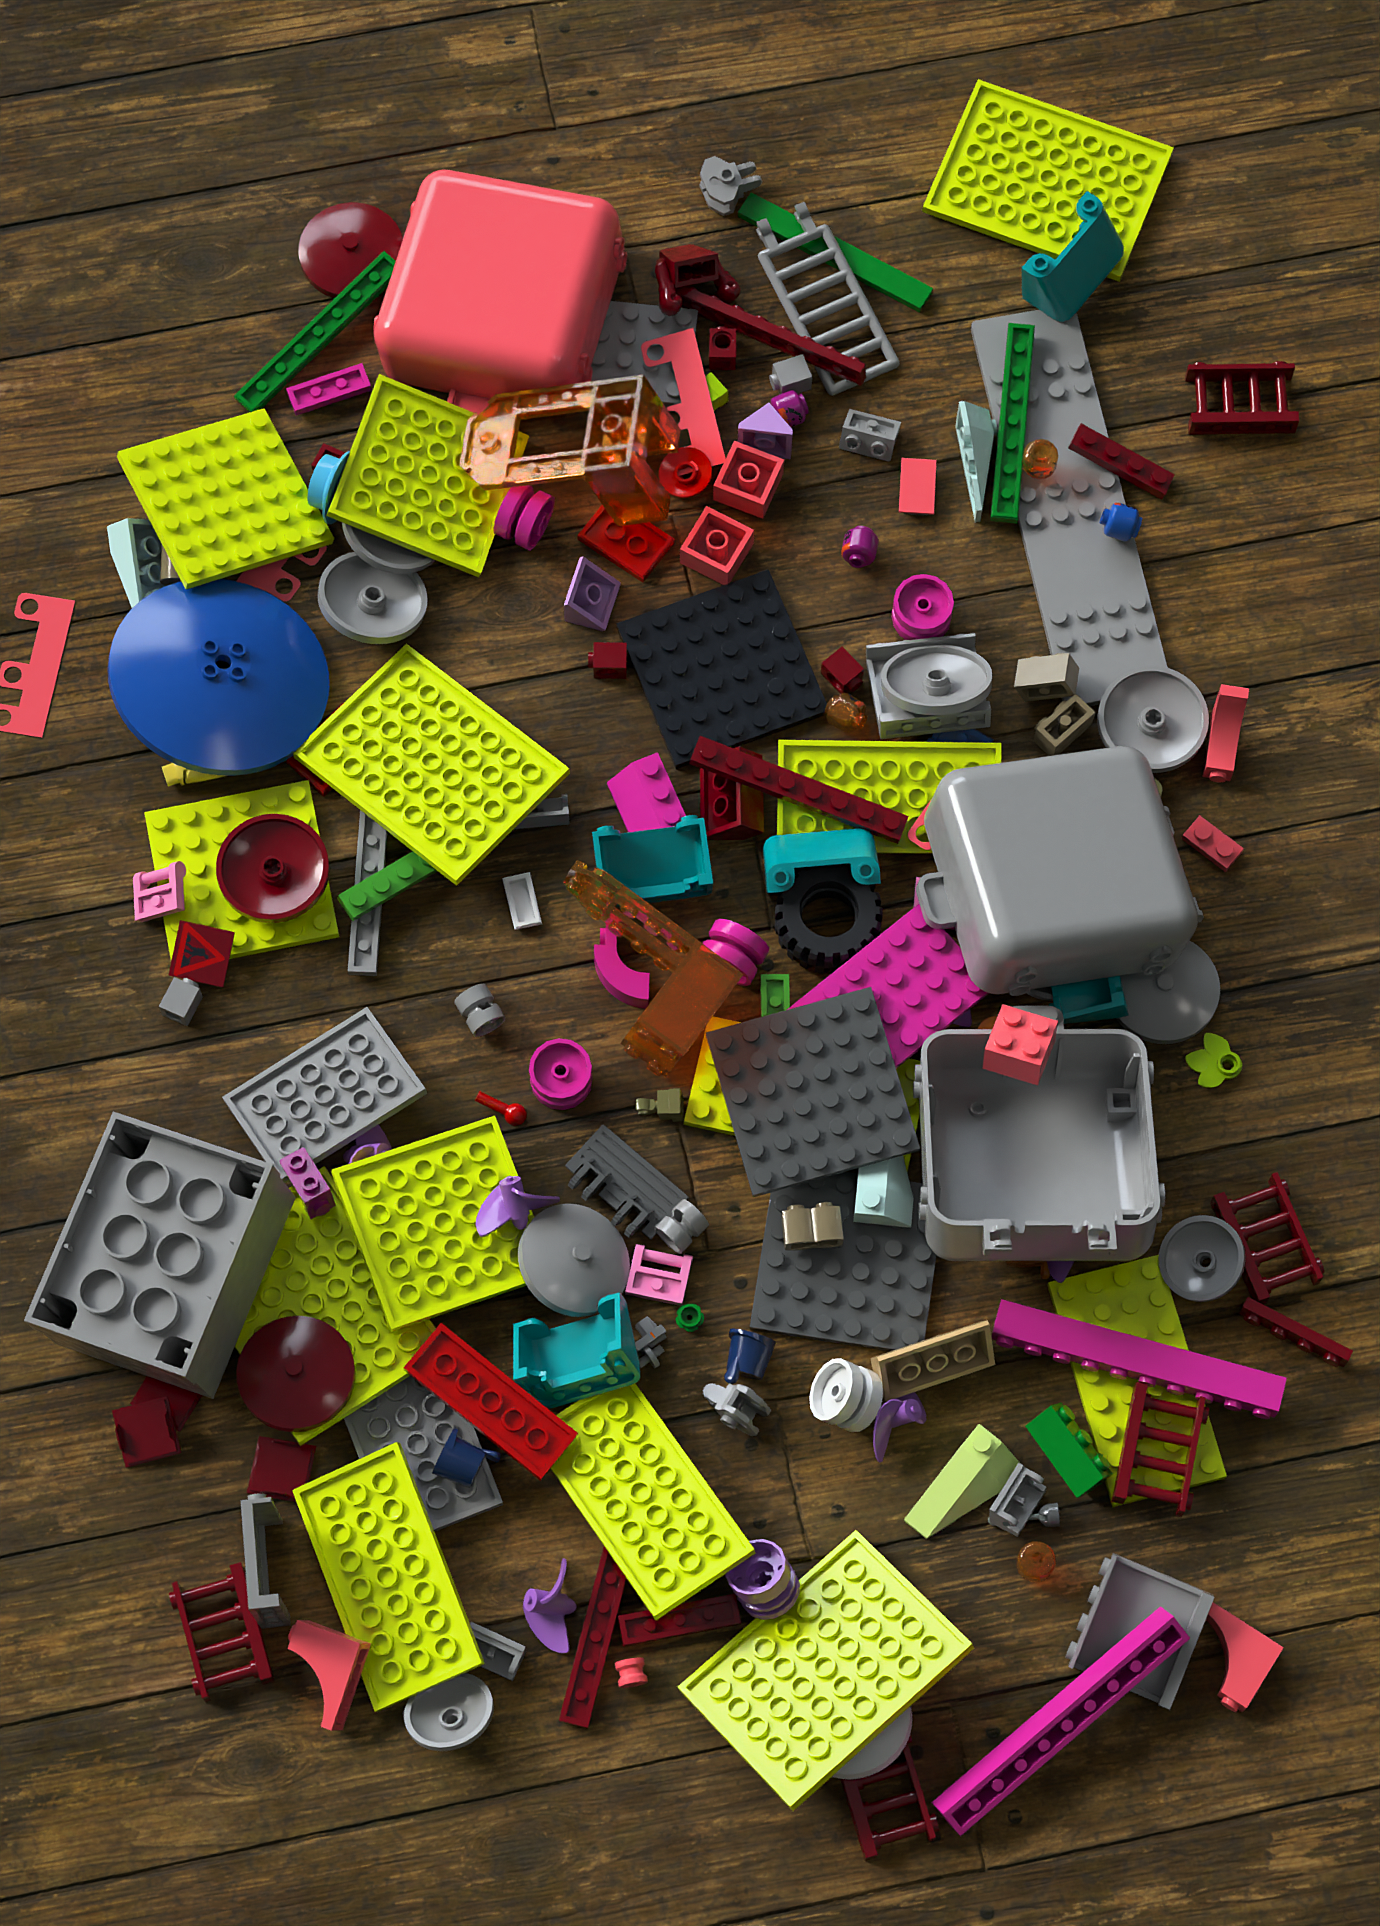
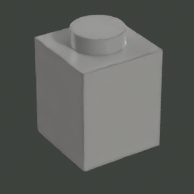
(791, 375)
(181, 1000)

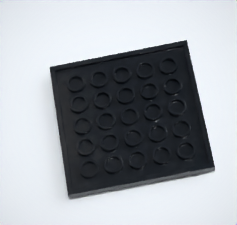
(722, 667)

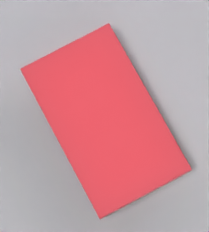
(917, 486)

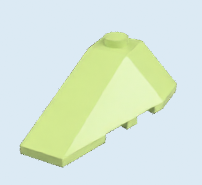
(966, 1482)

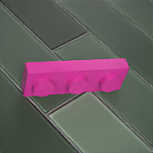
(328, 389)

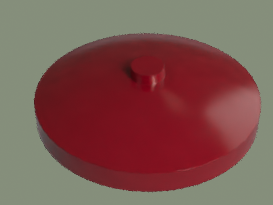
(344, 243)
(272, 868)
(295, 1373)

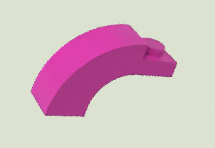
(616, 977)

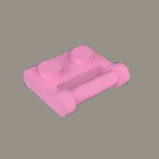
(161, 899)
(656, 1283)

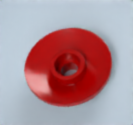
(674, 462)

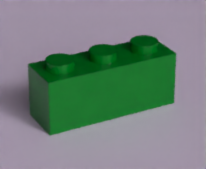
(1069, 1449)

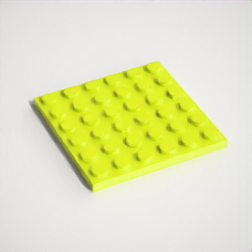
(409, 482)
(224, 498)
(194, 837)
(418, 1222)

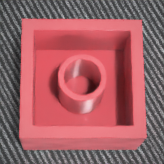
(748, 479)
(716, 546)
(1020, 1044)

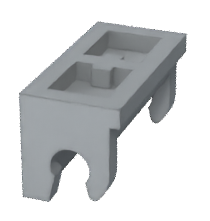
(548, 813)
(1017, 1500)
(498, 1652)

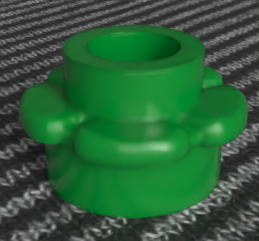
(693, 1310)

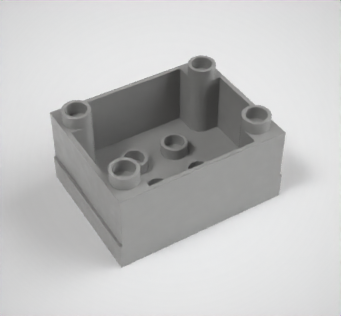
(162, 1254)

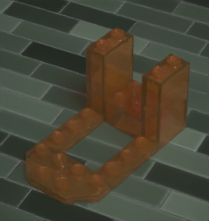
(621, 431)
(692, 991)

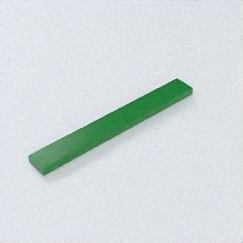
(864, 266)
(317, 334)
(1012, 423)

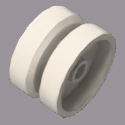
(846, 1395)

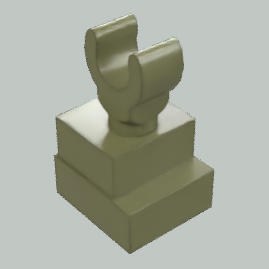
(668, 1105)

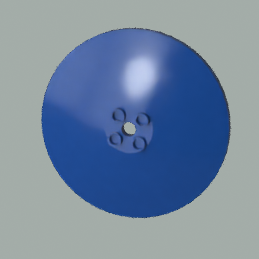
(208, 715)

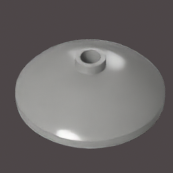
(1189, 1245)
(458, 1700)

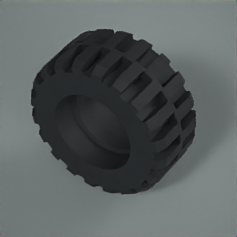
(819, 883)

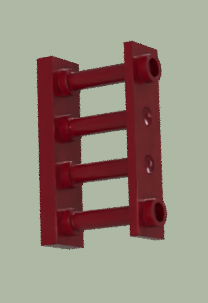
(1241, 422)
(1259, 1287)
(1132, 1458)
(250, 1639)
(862, 1811)

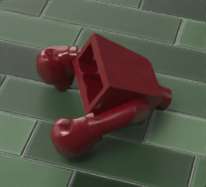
(689, 266)

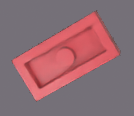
(1212, 843)

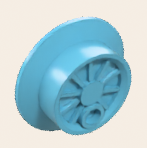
(324, 483)

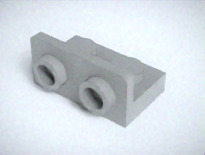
(869, 435)

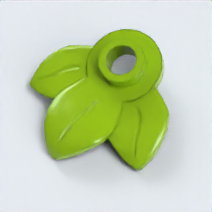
(1210, 1060)

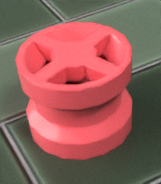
(631, 1672)

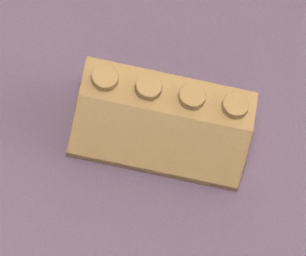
(935, 1360)

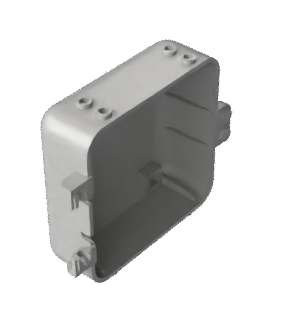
(1057, 870)
(1042, 1165)

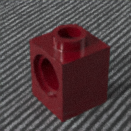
(722, 358)
(608, 660)
(842, 671)

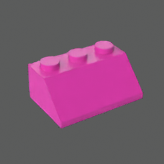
(646, 795)

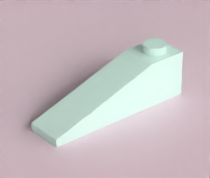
(975, 439)
(136, 556)
(884, 1194)

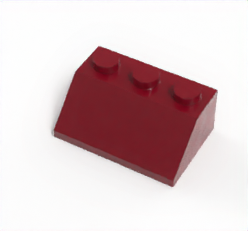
(729, 807)

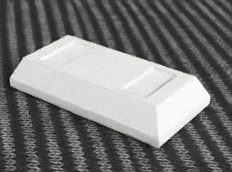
(522, 901)

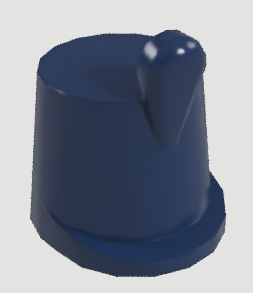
(748, 1355)
(461, 1460)

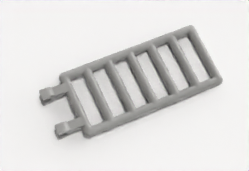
(846, 274)

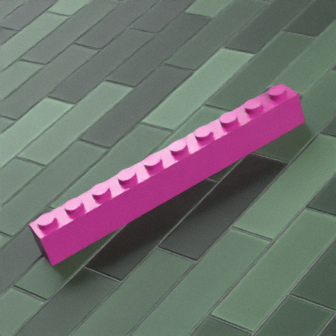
(1138, 1359)
(1060, 1720)

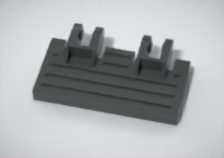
(627, 1181)

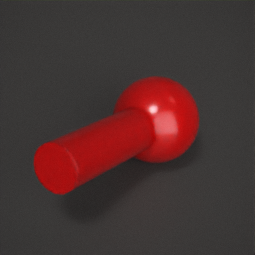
(514, 1113)

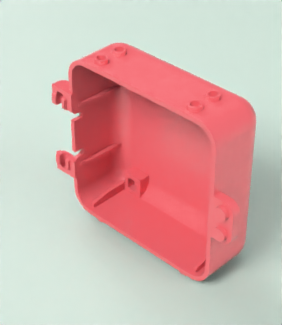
(498, 288)

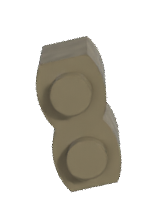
(812, 1227)

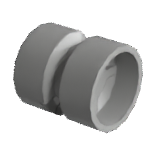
(481, 1012)
(681, 1226)

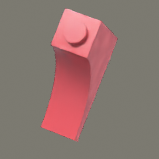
(1224, 733)
(1247, 1657)
(337, 1663)

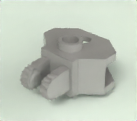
(724, 184)
(736, 1406)

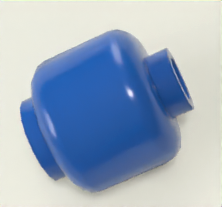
(1121, 522)

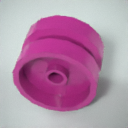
(524, 516)
(922, 607)
(738, 947)
(545, 1070)

